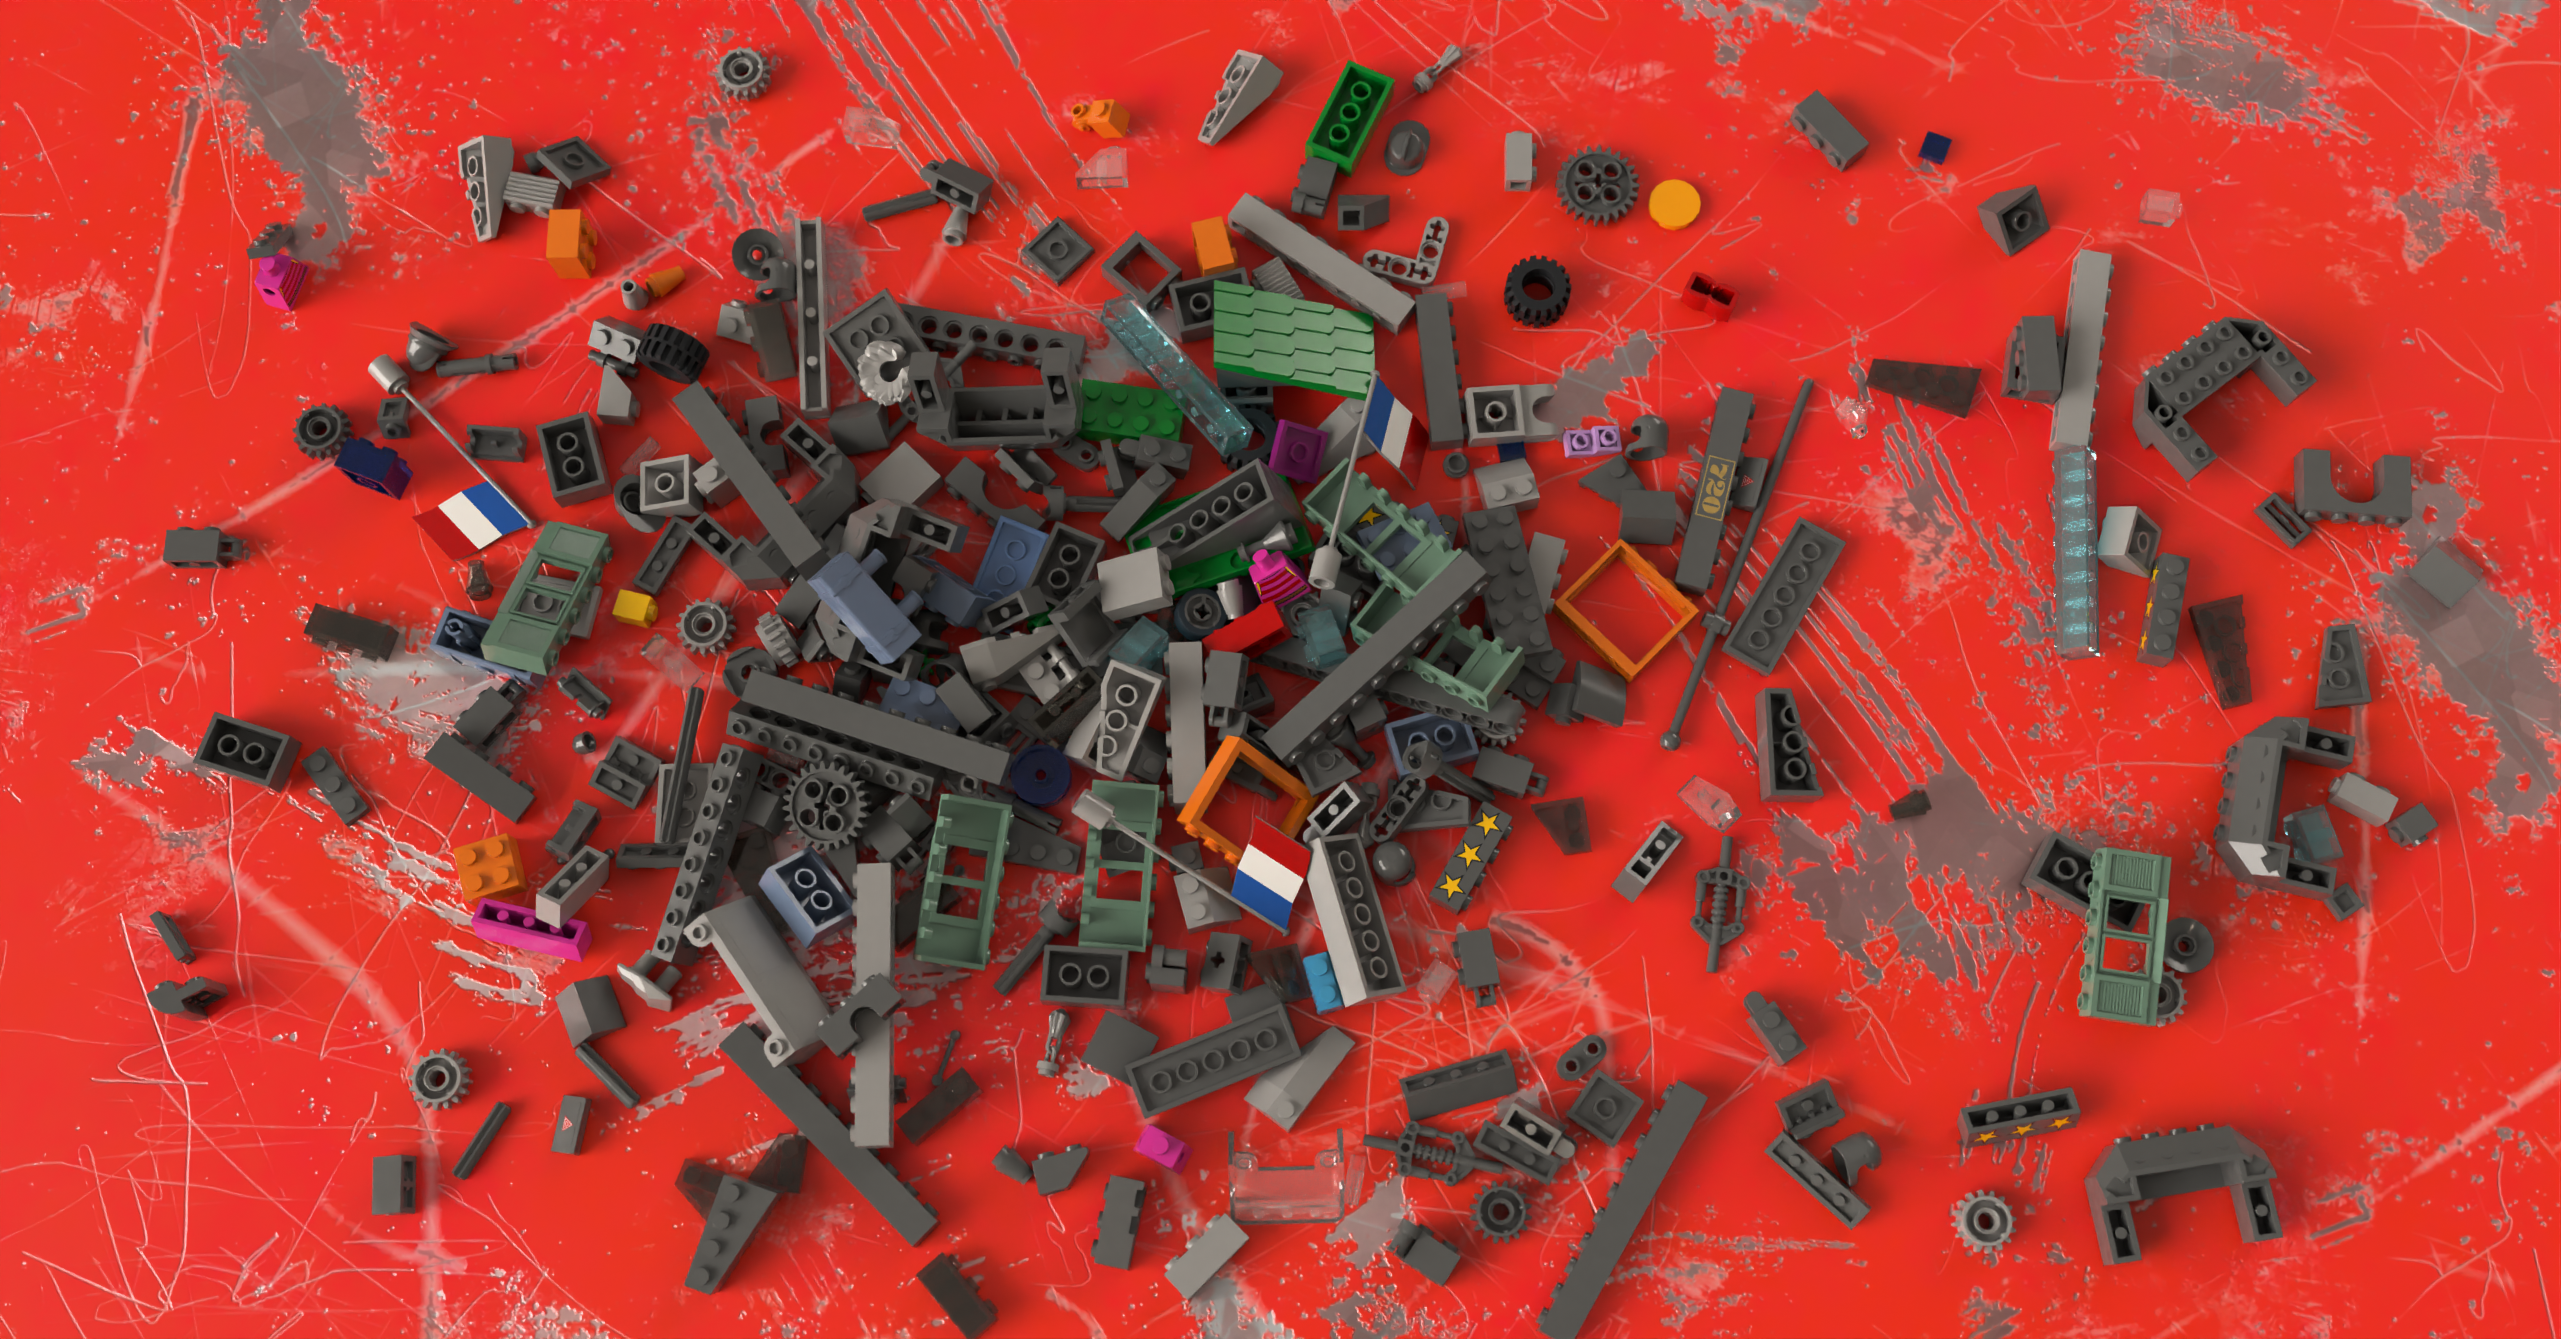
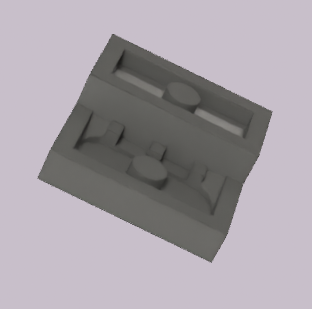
(1599, 694)
(626, 772)
(1116, 1045)

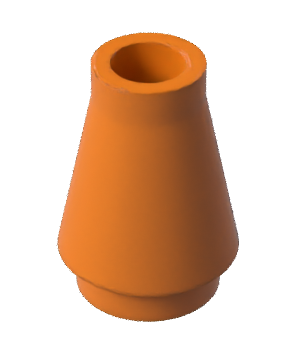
(664, 281)

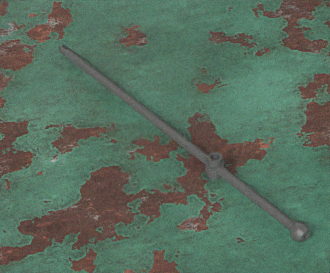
(1715, 622)

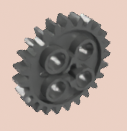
(1597, 164)
(804, 799)

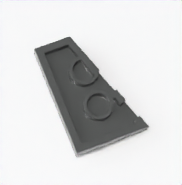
(1325, 768)

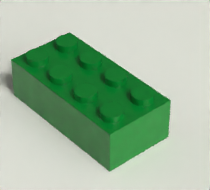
(1350, 117)
(1127, 412)

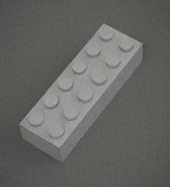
(1187, 721)
(1352, 920)

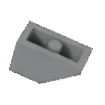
(616, 401)

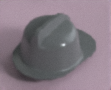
(1406, 148)
(628, 505)

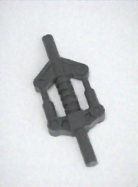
(953, 375)
(1722, 877)
(1404, 1148)

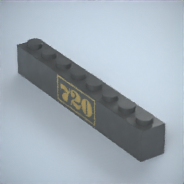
(1713, 491)

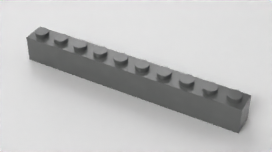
(752, 481)
(1377, 659)
(878, 727)
(831, 1136)
(1622, 1213)

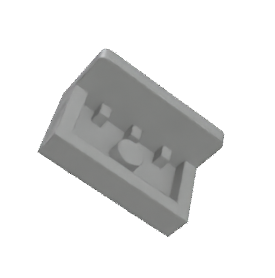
(733, 323)

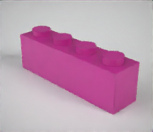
(522, 929)

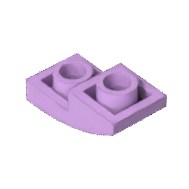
(1592, 443)

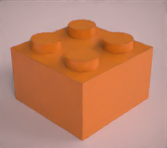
(570, 244)
(1213, 246)
(490, 869)

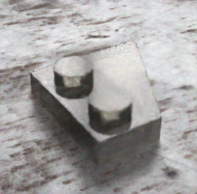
(1566, 824)
(1282, 972)
(783, 1163)
(699, 1185)

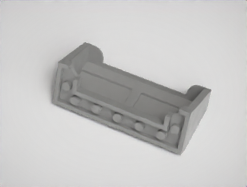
(767, 975)

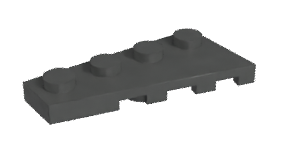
(1038, 849)

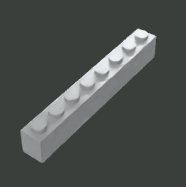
(1321, 263)
(2083, 343)

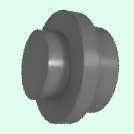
(1455, 465)

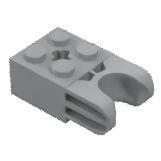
(1514, 411)

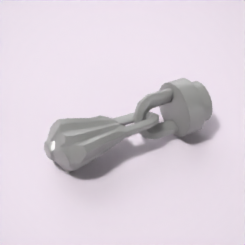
(1422, 82)
(1374, 793)
(1058, 1023)

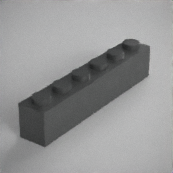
(1439, 371)

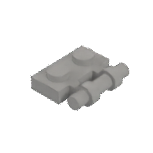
(1041, 677)

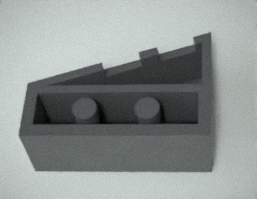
(1119, 1222)

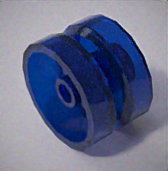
(1043, 792)

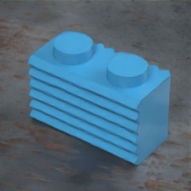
(1323, 983)

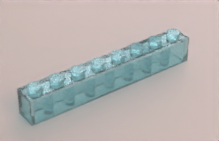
(1176, 374)
(2076, 553)

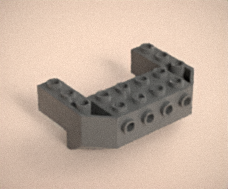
(2198, 371)
(1000, 415)
(824, 506)
(888, 528)
(2253, 803)
(2178, 1166)

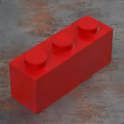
(1251, 633)

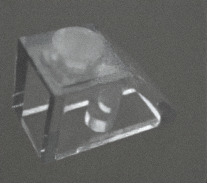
(870, 128)
(1104, 170)
(671, 662)
(1710, 803)

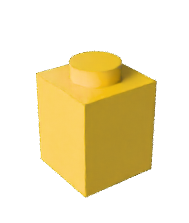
(635, 609)

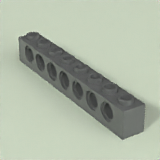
(996, 333)
(822, 744)
(707, 851)

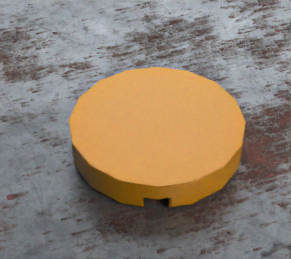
(1674, 204)

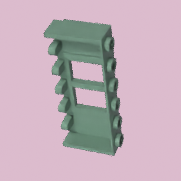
(1417, 568)
(534, 641)
(1482, 676)
(975, 826)
(1116, 921)
(2112, 992)

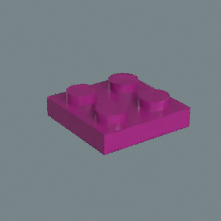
(1297, 451)

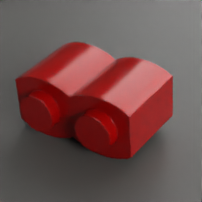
(1706, 295)

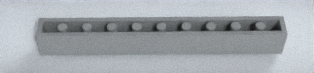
(875, 1055)

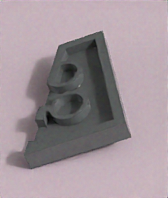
(2341, 670)
(1436, 811)

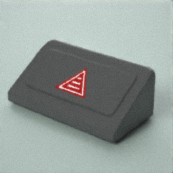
(1749, 483)
(571, 1125)

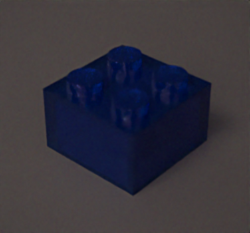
(374, 467)

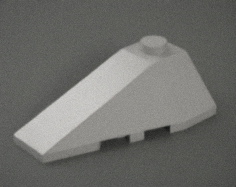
(1247, 84)
(486, 167)
(1342, 432)
(995, 661)
(1126, 708)
(1292, 1086)

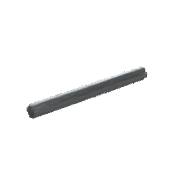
(681, 765)

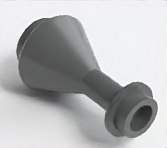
(1279, 538)
(1344, 737)

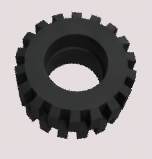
(1537, 272)
(672, 353)
(1264, 425)

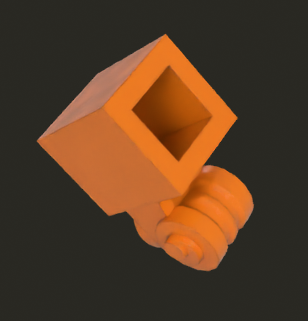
(1104, 116)

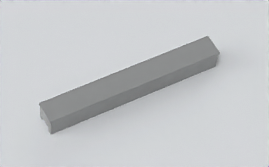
(812, 319)

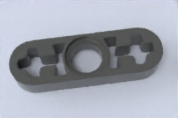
(1397, 797)

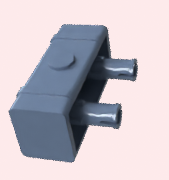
(866, 607)
(460, 639)

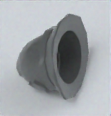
(426, 347)

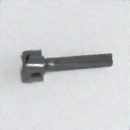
(1059, 503)
(1430, 762)
(1054, 924)

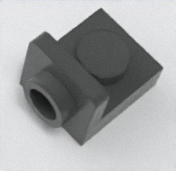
(393, 418)

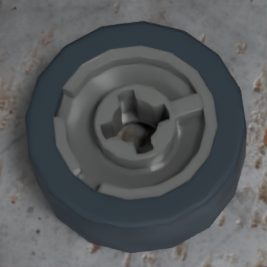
(1189, 621)

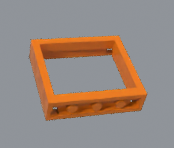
(1595, 639)
(1214, 776)

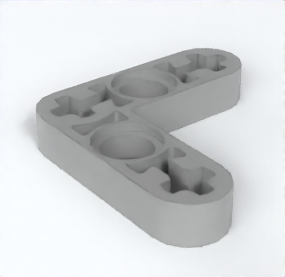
(1421, 263)

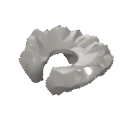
(870, 366)

